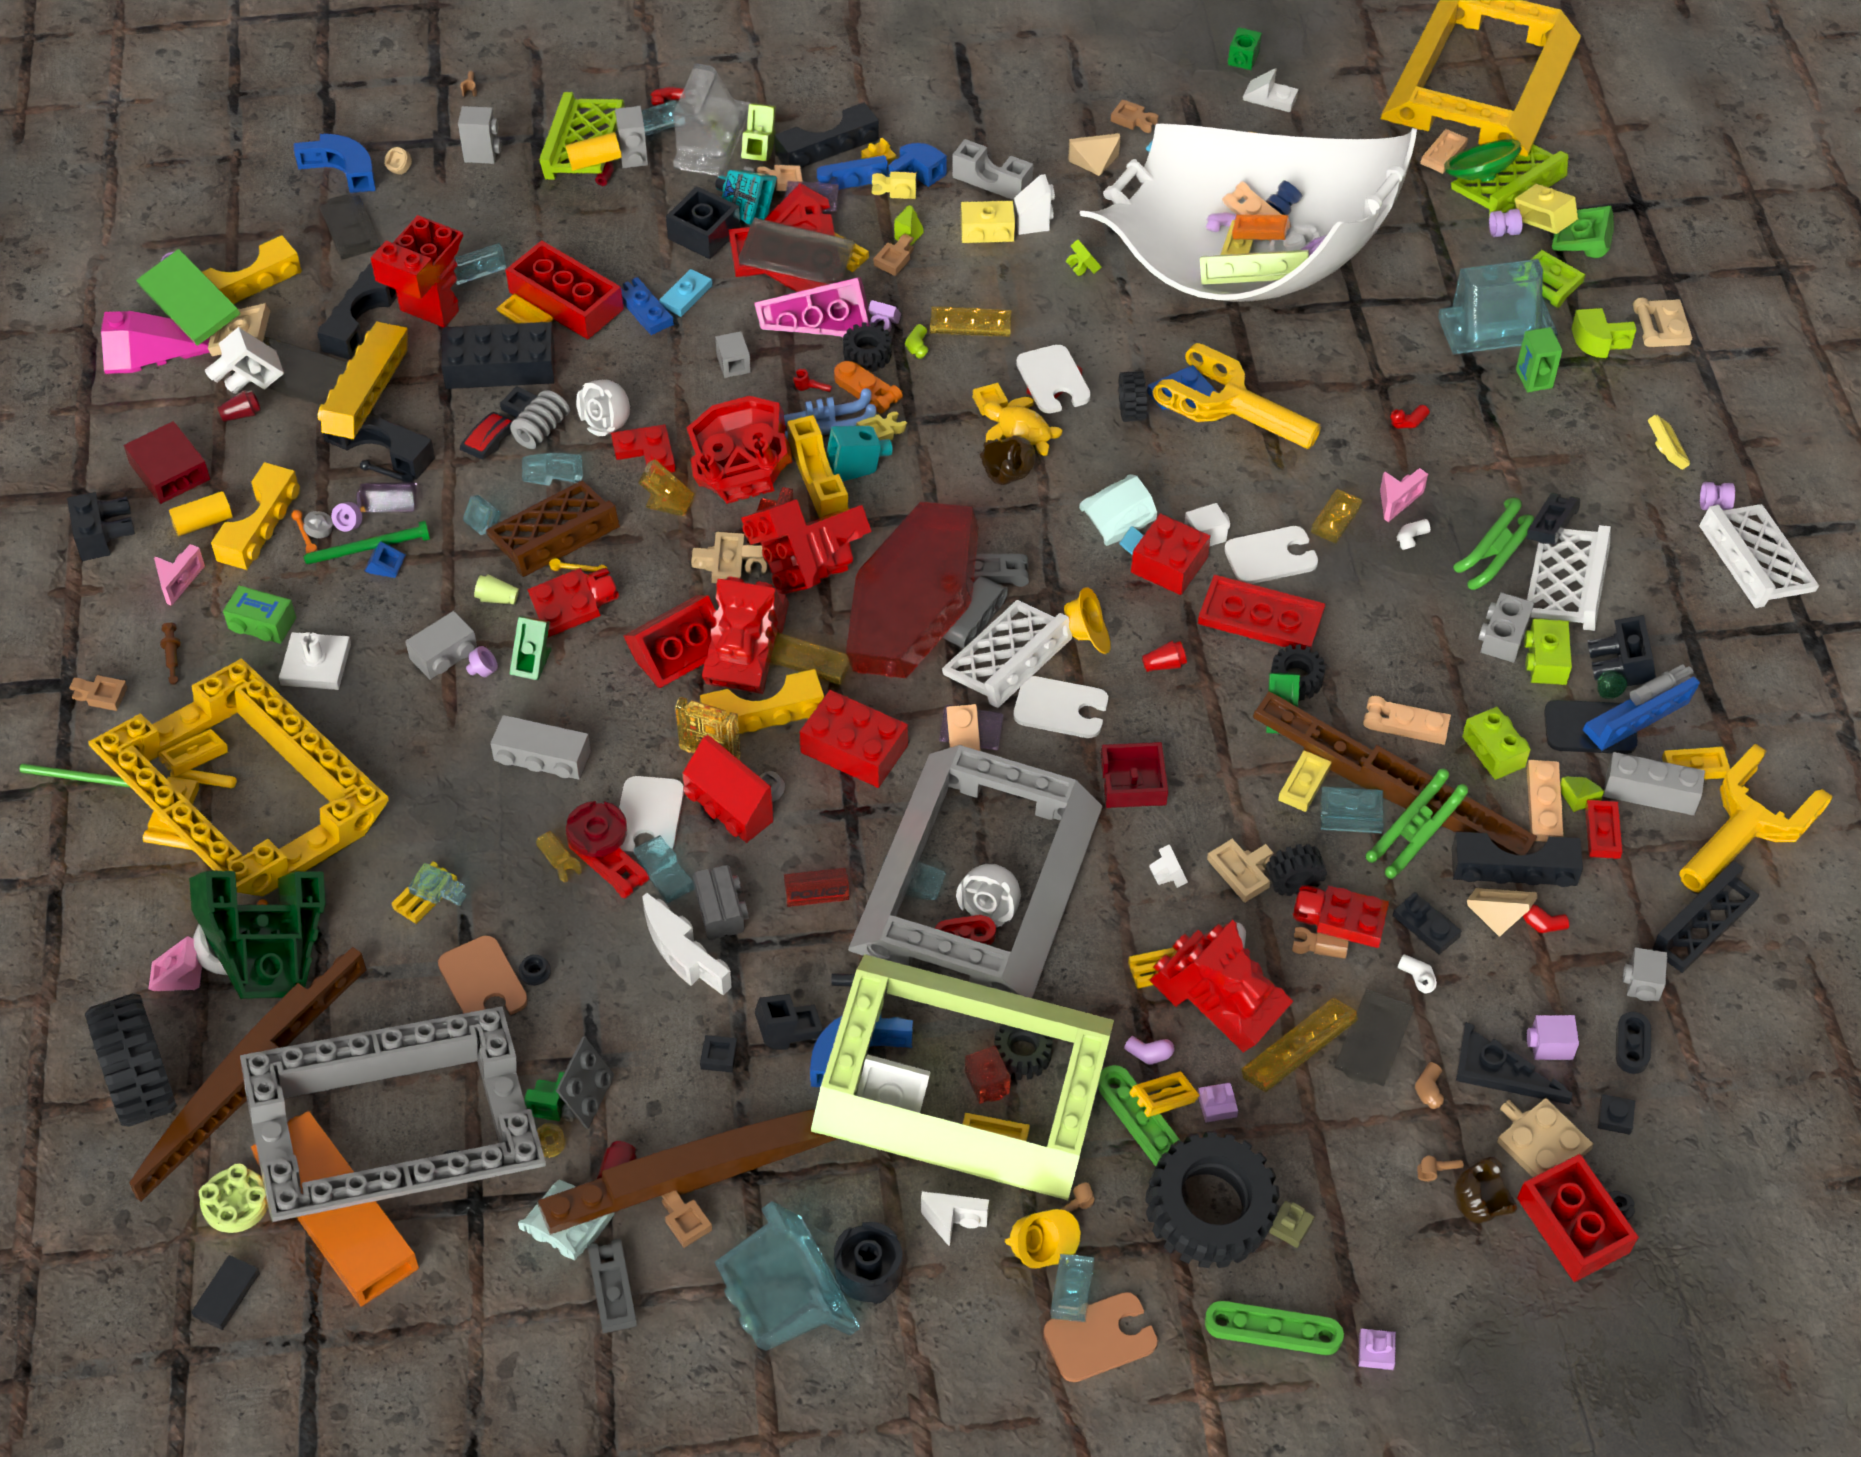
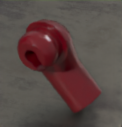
(603, 178)

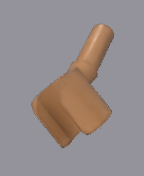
(469, 84)
(1429, 1166)
(1084, 1198)

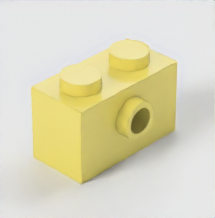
(1547, 208)
(987, 221)

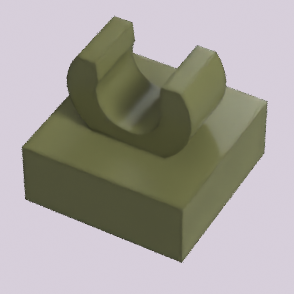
(1292, 1223)

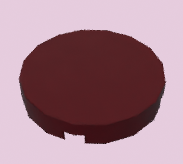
(596, 828)

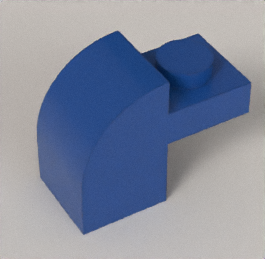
(923, 160)

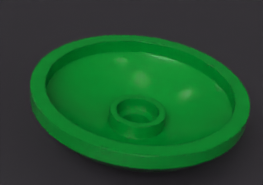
(1483, 160)

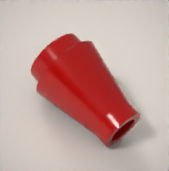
(1165, 657)

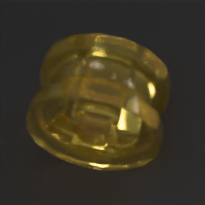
(558, 1137)

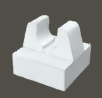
(1168, 868)

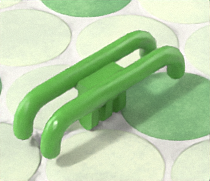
(1497, 541)
(1417, 824)

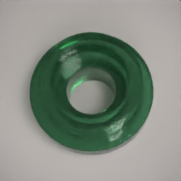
(1611, 685)

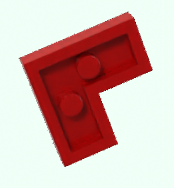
(648, 442)

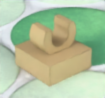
(752, 555)

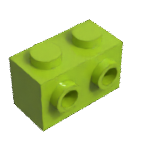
(1496, 742)

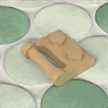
(1670, 322)

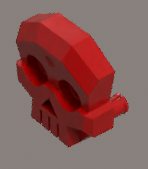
(744, 463)

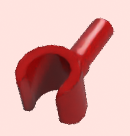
(803, 382)

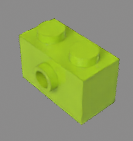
(1548, 651)

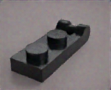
(1553, 518)

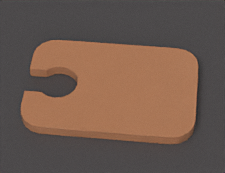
(481, 972)
(1098, 1343)

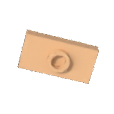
(1443, 149)

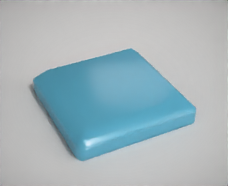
(1131, 539)

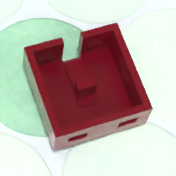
(1134, 775)

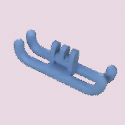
(826, 414)

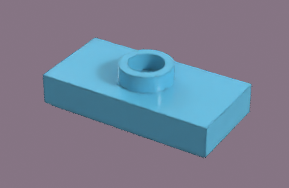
(686, 292)

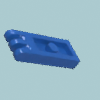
(645, 307)

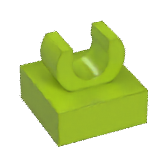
(1083, 258)

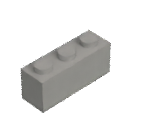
(540, 747)
(1654, 783)

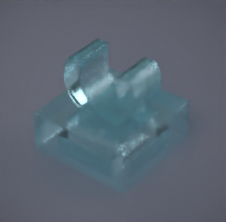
(480, 514)

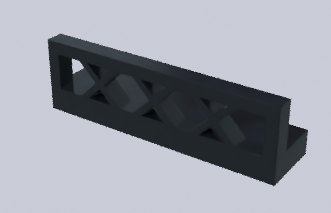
(1698, 909)

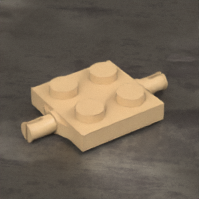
(1541, 1137)

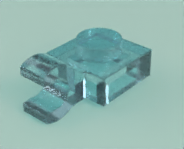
(435, 883)

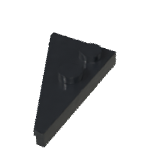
(1494, 1067)

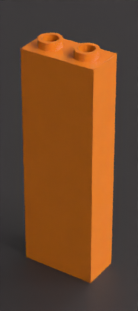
(355, 1238)

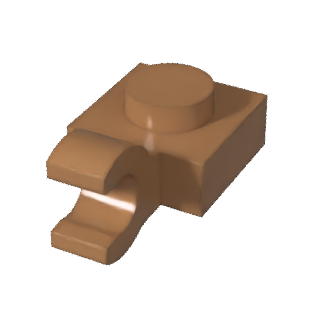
(894, 257)
(101, 693)
(685, 1220)

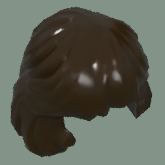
(1008, 459)
(1482, 1193)

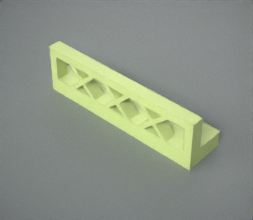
(1250, 266)

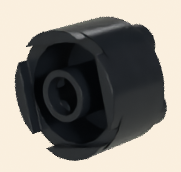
(868, 1262)

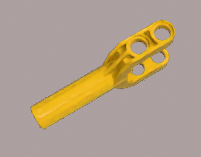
(1233, 400)
(1747, 821)

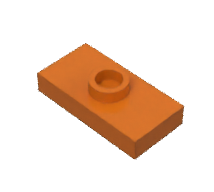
(1260, 227)

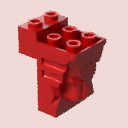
(421, 269)
(803, 551)
(744, 634)
(1221, 983)

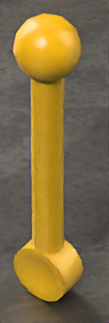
(555, 565)

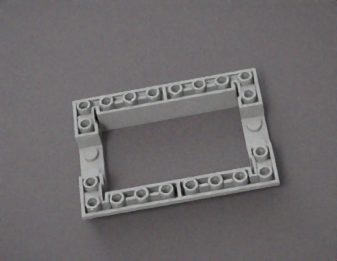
(967, 769)
(378, 1056)

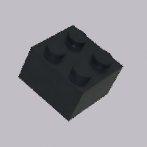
(702, 222)

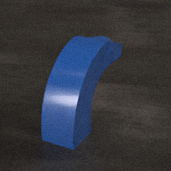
(338, 153)
(887, 1032)

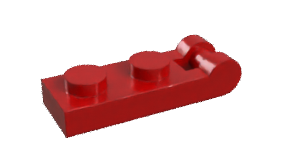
(613, 866)

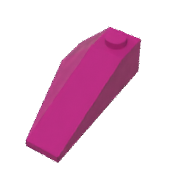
(818, 310)
(142, 339)

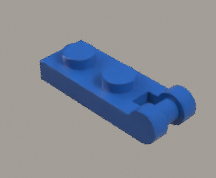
(852, 173)

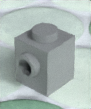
(1645, 974)

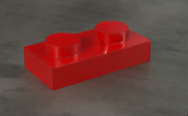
(1603, 829)

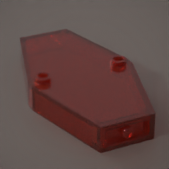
(912, 590)

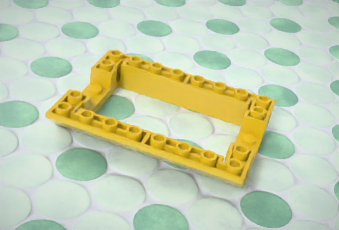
(1419, 107)
(241, 690)

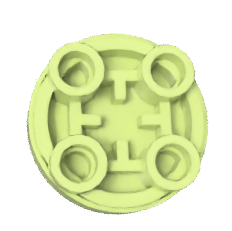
(233, 1199)

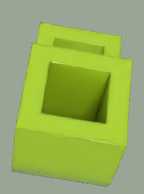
(760, 132)
(1597, 336)

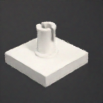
(315, 661)
(893, 1083)

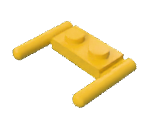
(188, 785)

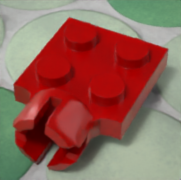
(572, 598)
(1342, 913)

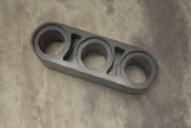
(985, 603)

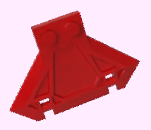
(792, 213)

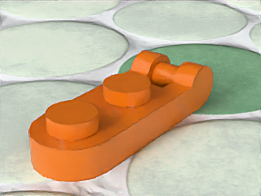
(855, 378)

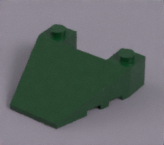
(260, 945)

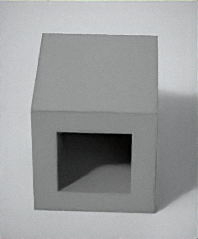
(732, 354)

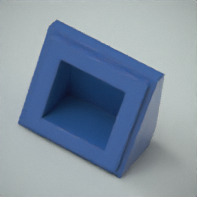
(385, 561)

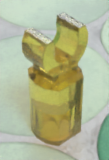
(557, 855)

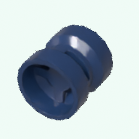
(1284, 197)

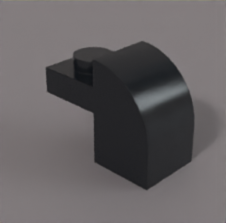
(783, 1023)

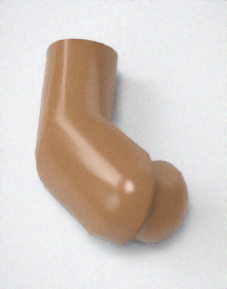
(1427, 1087)

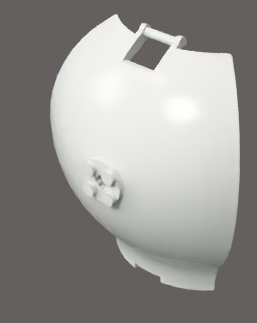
(1191, 168)

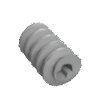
(539, 419)

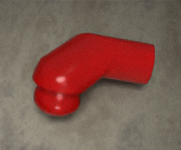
(667, 93)
(1411, 420)

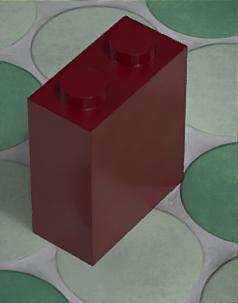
(167, 462)

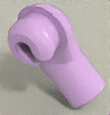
(1218, 219)
(1151, 1052)

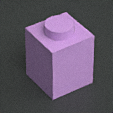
(1553, 1037)

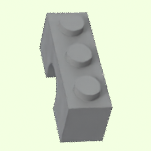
(974, 167)

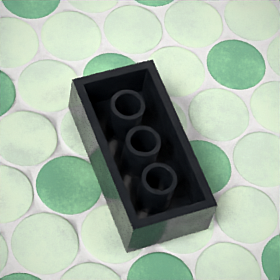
(498, 355)

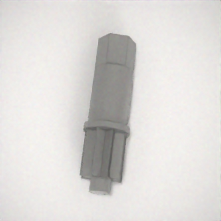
(1660, 684)

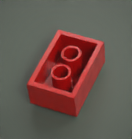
(854, 738)
(1577, 1217)

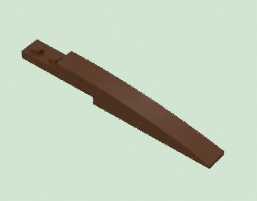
(1387, 772)
(225, 1087)
(682, 1169)

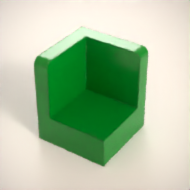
(544, 1099)

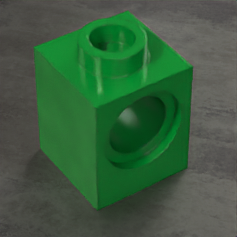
(1244, 48)

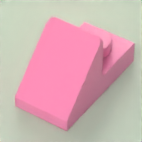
(1399, 495)
(178, 575)
(176, 968)

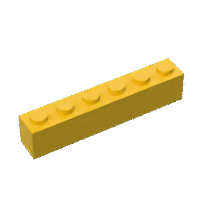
(363, 380)

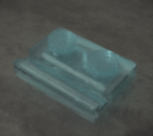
(1351, 809)

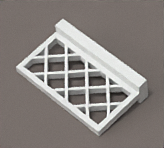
(1743, 559)
(1592, 583)
(1025, 660)

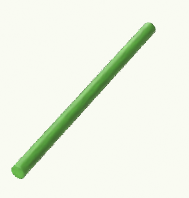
(73, 775)

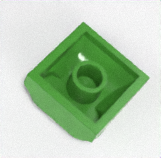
(1589, 233)

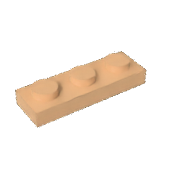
(1544, 799)

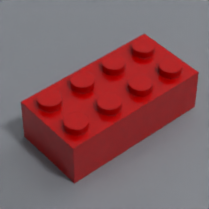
(565, 289)

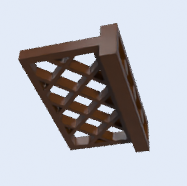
(559, 539)

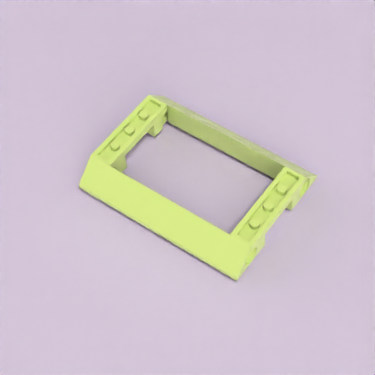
(944, 1142)

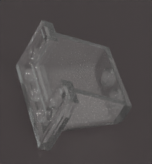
(707, 123)

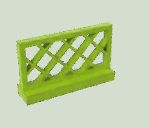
(562, 131)
(1503, 197)

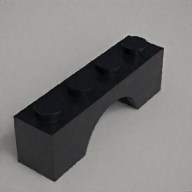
(804, 148)
(341, 331)
(408, 450)
(1481, 860)

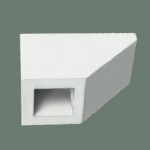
(1033, 207)

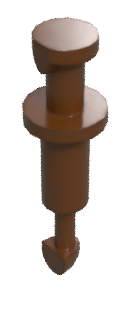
(170, 645)

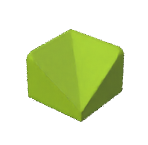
(908, 223)
(1579, 790)

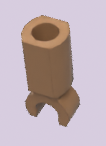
(1319, 944)

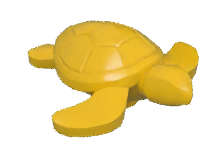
(1020, 421)

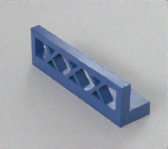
(1628, 718)

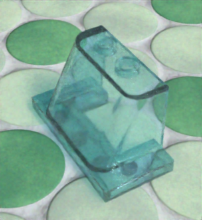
(1496, 307)
(783, 1282)

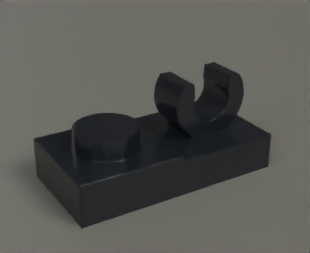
(1427, 923)

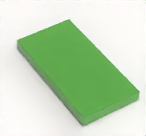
(188, 297)

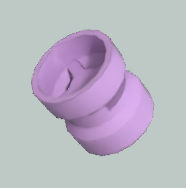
(1505, 223)
(1717, 495)

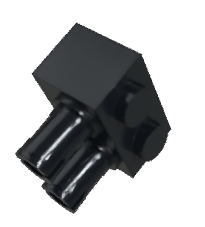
(90, 526)
(1632, 648)

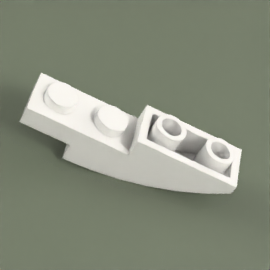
(676, 944)

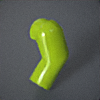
(915, 343)

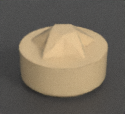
(397, 160)

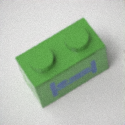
(1539, 359)
(259, 614)

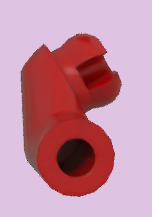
(1543, 922)

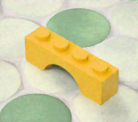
(274, 264)
(810, 456)
(241, 540)
(792, 703)

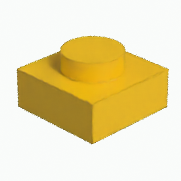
(988, 394)

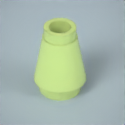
(495, 591)

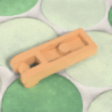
(1252, 206)
(1406, 721)

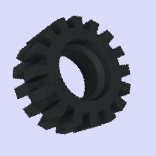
(867, 336)
(1132, 396)
(1303, 660)
(1296, 868)
(1023, 1064)

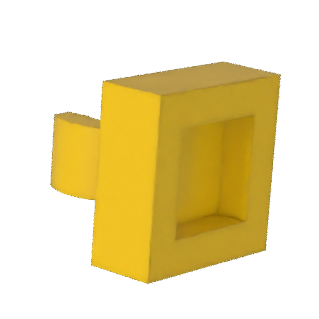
(879, 149)

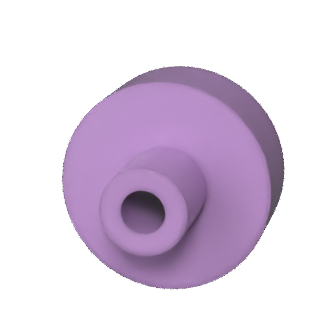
(346, 516)
(481, 662)

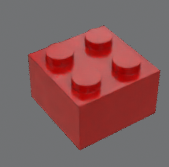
(1170, 554)

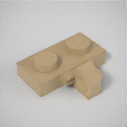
(723, 558)
(1242, 868)

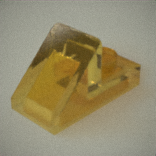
(665, 489)

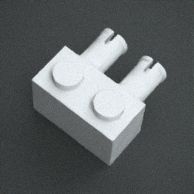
(248, 358)

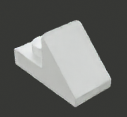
(1268, 93)
(946, 1209)

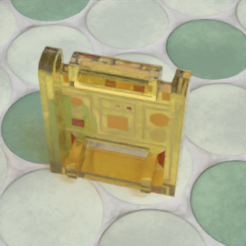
(699, 719)

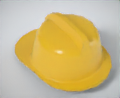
(1087, 620)
(1043, 1237)

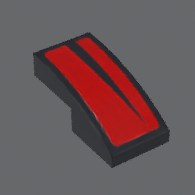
(485, 436)

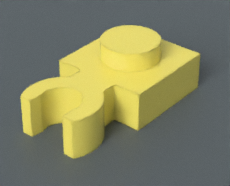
(898, 184)
(885, 427)

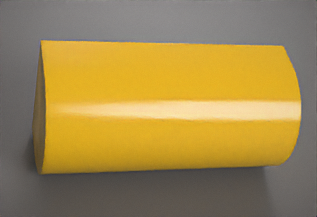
(593, 151)
(200, 513)

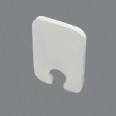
(1049, 372)
(1266, 556)
(1056, 704)
(652, 808)

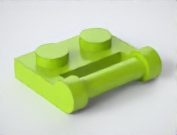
(1559, 276)

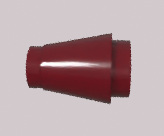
(240, 406)

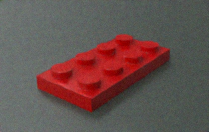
(1261, 613)

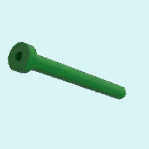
(368, 544)

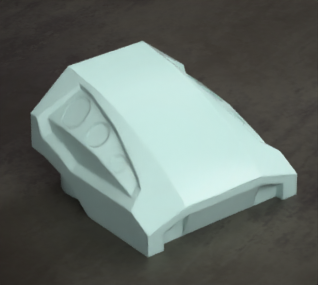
(1119, 508)
(570, 1241)

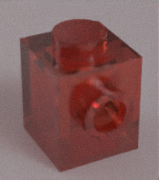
(987, 1075)

